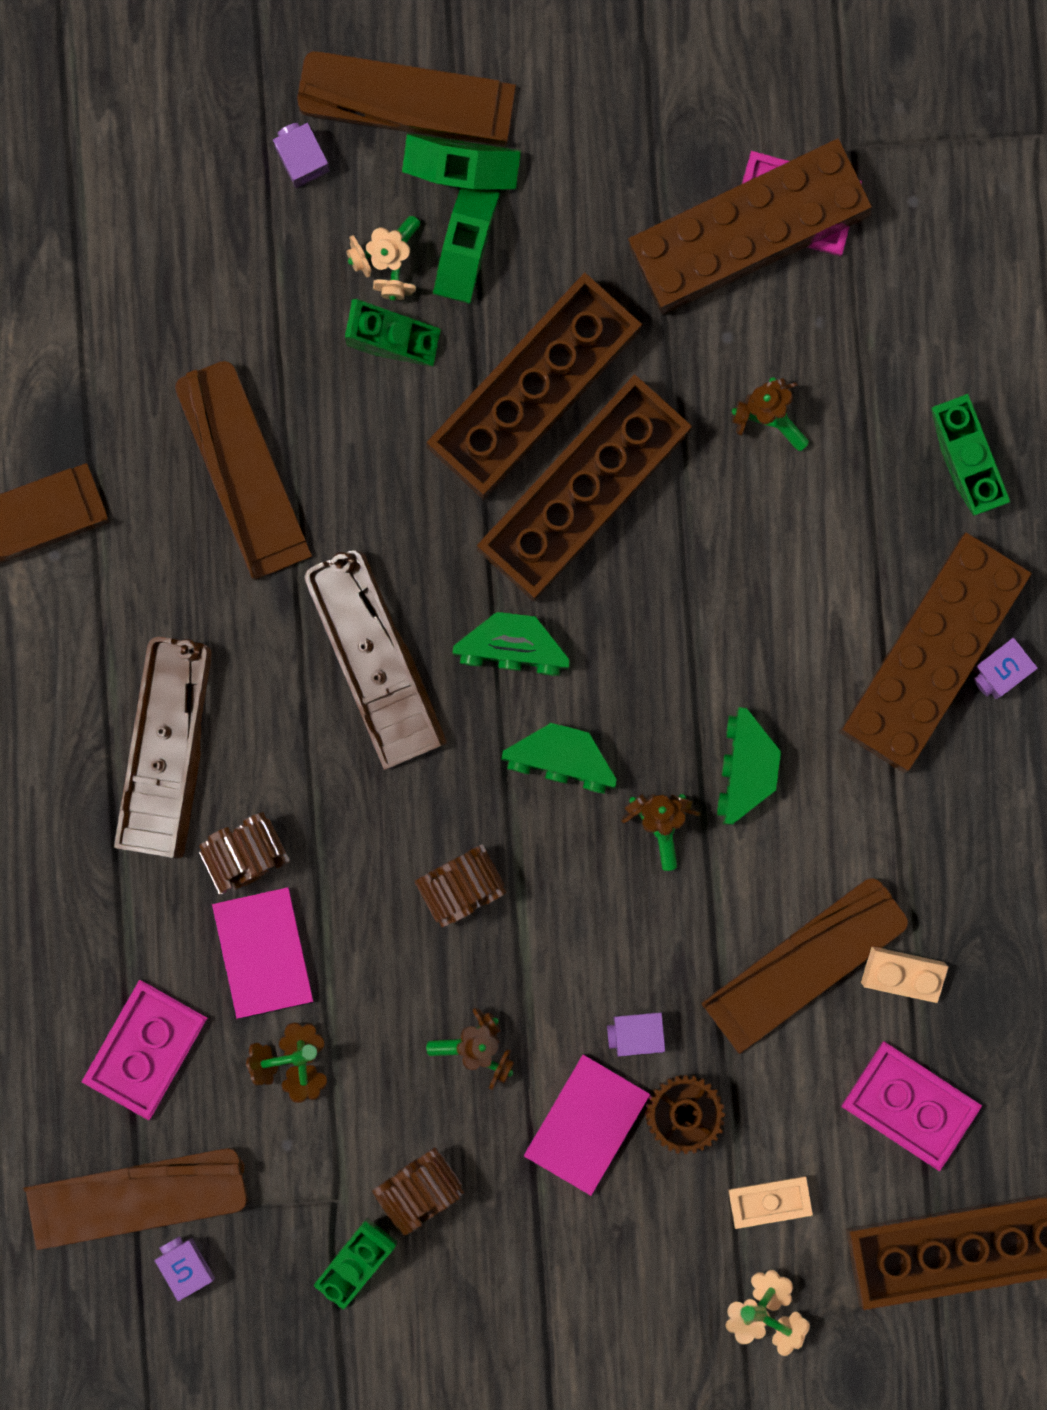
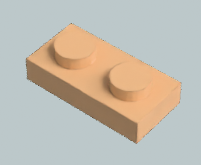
(904, 974)
(770, 1202)

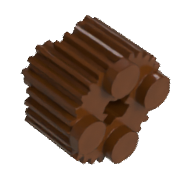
(243, 855)
(461, 886)
(685, 1136)
(419, 1191)

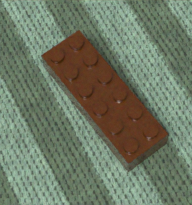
(750, 226)
(534, 386)
(584, 488)
(935, 652)
(949, 1252)

